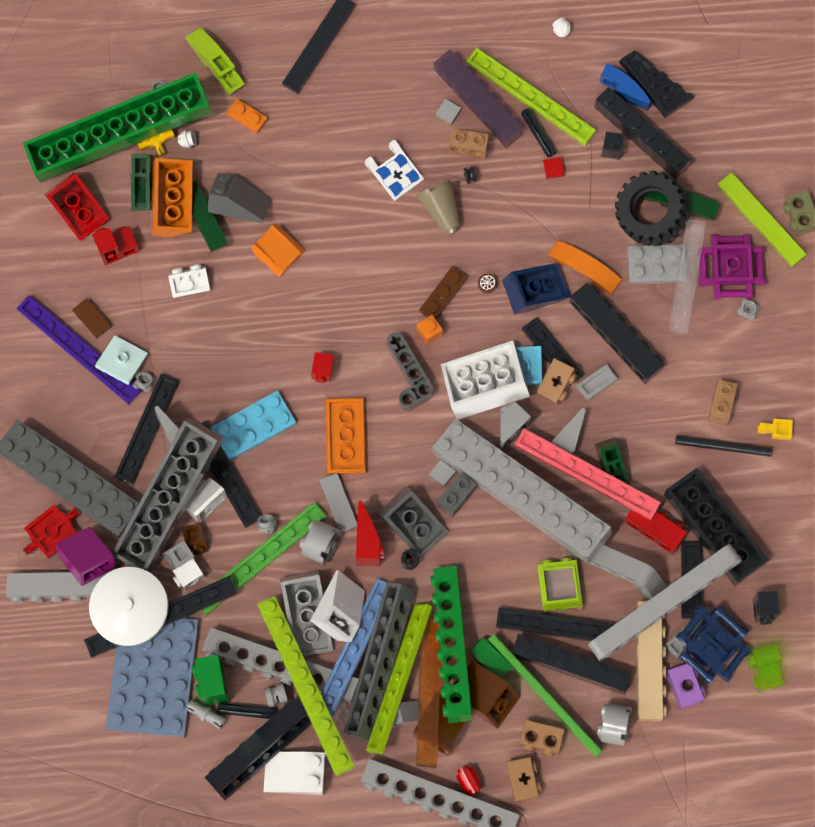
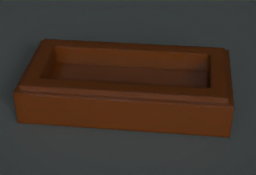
(91, 318)

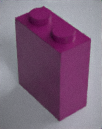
(85, 556)

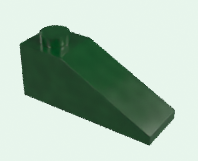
(611, 459)

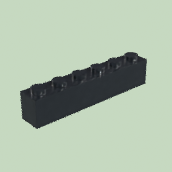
(642, 133)
(616, 333)
(571, 664)
(258, 749)

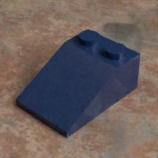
(535, 287)

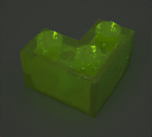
(765, 668)

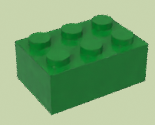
(211, 680)

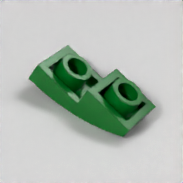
(490, 658)

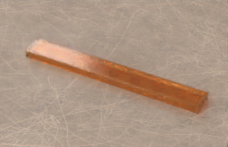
(428, 698)

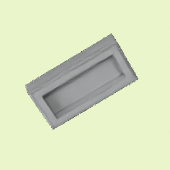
(596, 382)

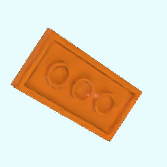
(345, 436)

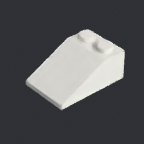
(295, 773)

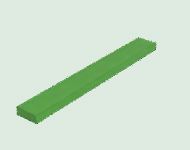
(271, 549)
(548, 700)

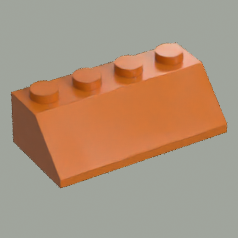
(171, 197)

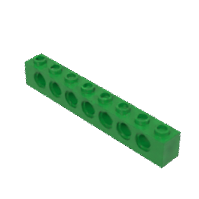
(449, 578)

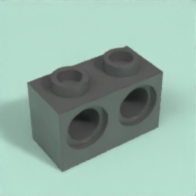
(456, 495)

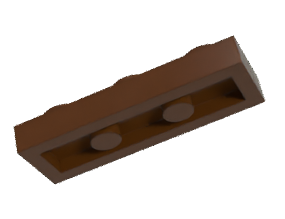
(443, 293)

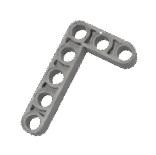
(629, 569)

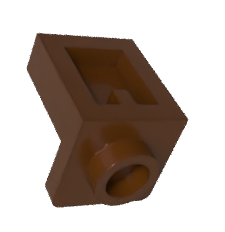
(195, 538)

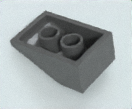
(237, 199)
(412, 521)

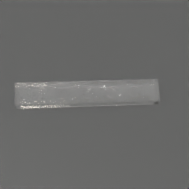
(687, 276)

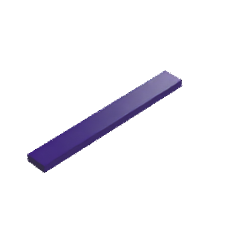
(74, 347)

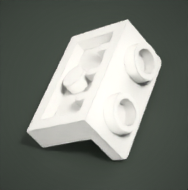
(188, 281)

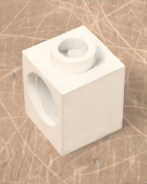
(187, 574)

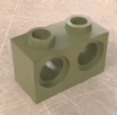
(806, 212)

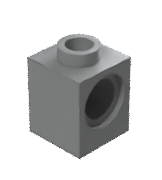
(178, 555)

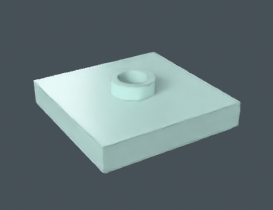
(121, 360)

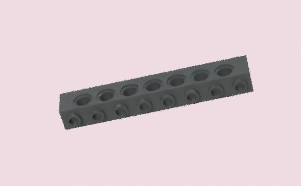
(379, 660)

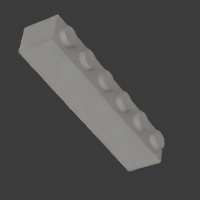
(47, 586)

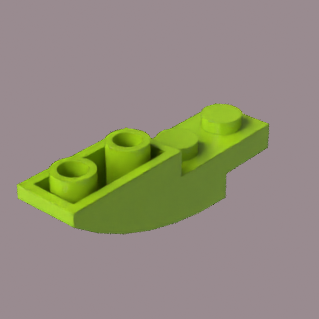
(216, 60)

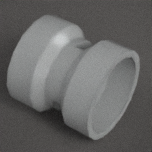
(275, 695)

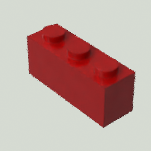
(658, 529)

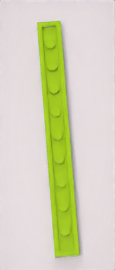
(305, 686)

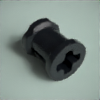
(412, 554)

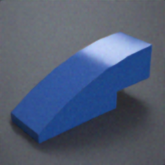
(624, 86)

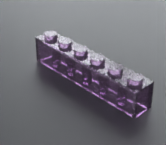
(478, 98)

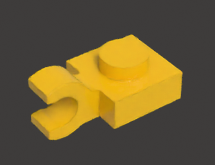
(780, 429)

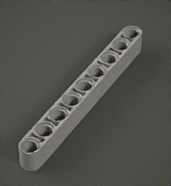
(664, 602)

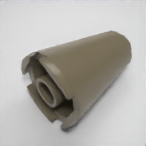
(441, 206)

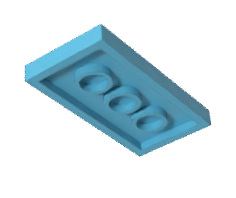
(254, 425)

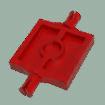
(49, 530)

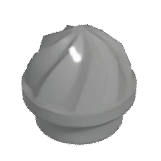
(266, 523)

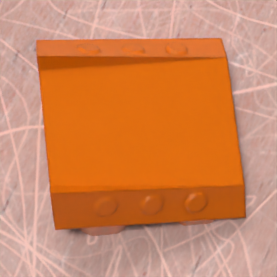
(277, 250)

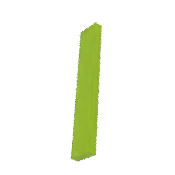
(761, 219)

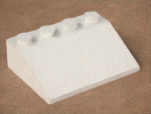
(484, 380)

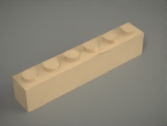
(650, 673)

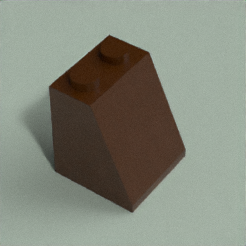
(489, 695)
(447, 731)

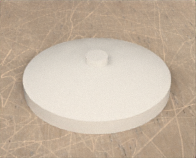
(128, 606)

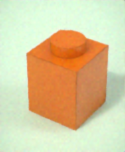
(429, 330)

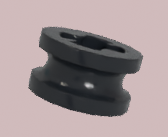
(469, 175)

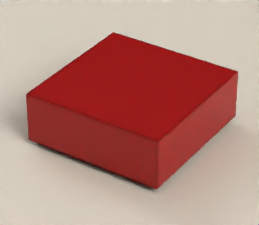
(553, 168)

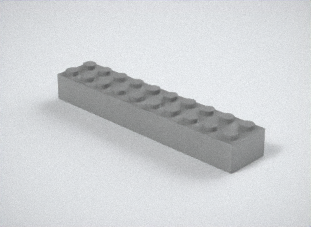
(522, 491)

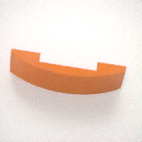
(585, 265)

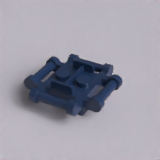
(712, 644)

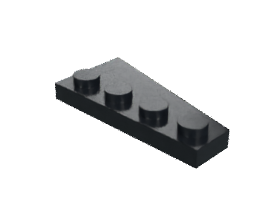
(660, 90)

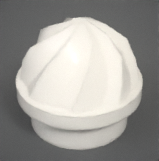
(561, 27)
(187, 139)

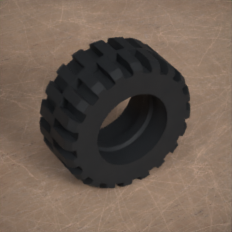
(635, 192)

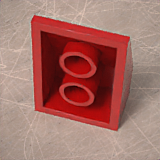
(76, 206)
(368, 547)

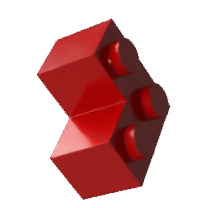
(115, 245)

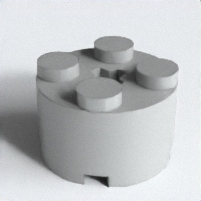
(320, 542)
(615, 724)

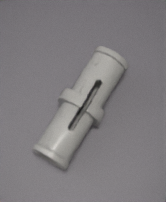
(206, 714)

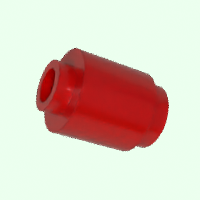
(469, 780)

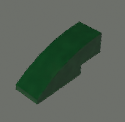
(141, 182)

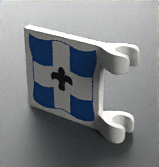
(397, 173)

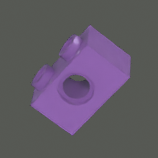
(683, 697)

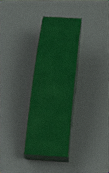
(699, 205)
(205, 220)

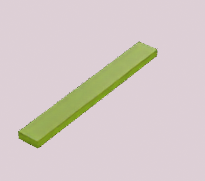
(531, 96)
(399, 679)

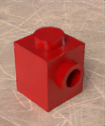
(322, 367)

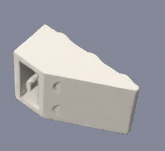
(340, 608)

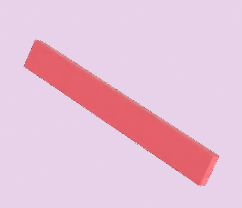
(587, 474)

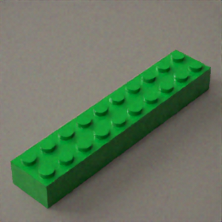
(117, 127)

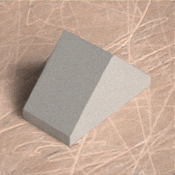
(406, 713)

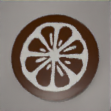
(487, 283)

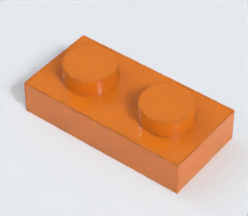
(246, 116)

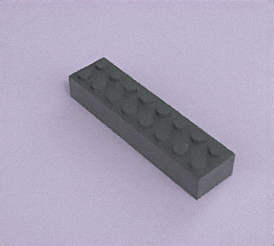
(67, 478)
(168, 495)

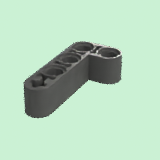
(406, 369)

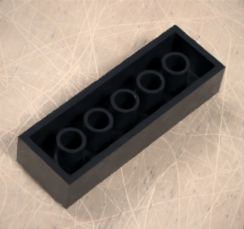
(714, 523)

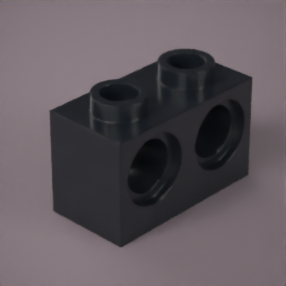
(766, 607)

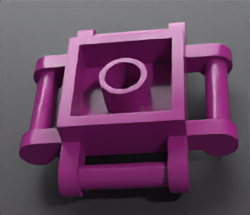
(732, 266)

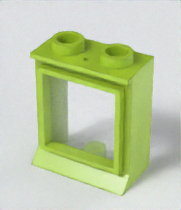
(559, 585)

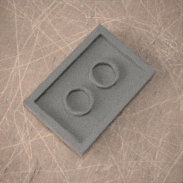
(653, 263)

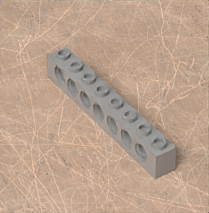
(217, 638)
(375, 769)

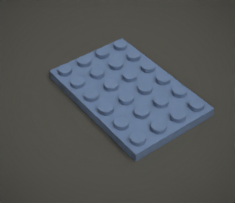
(154, 682)

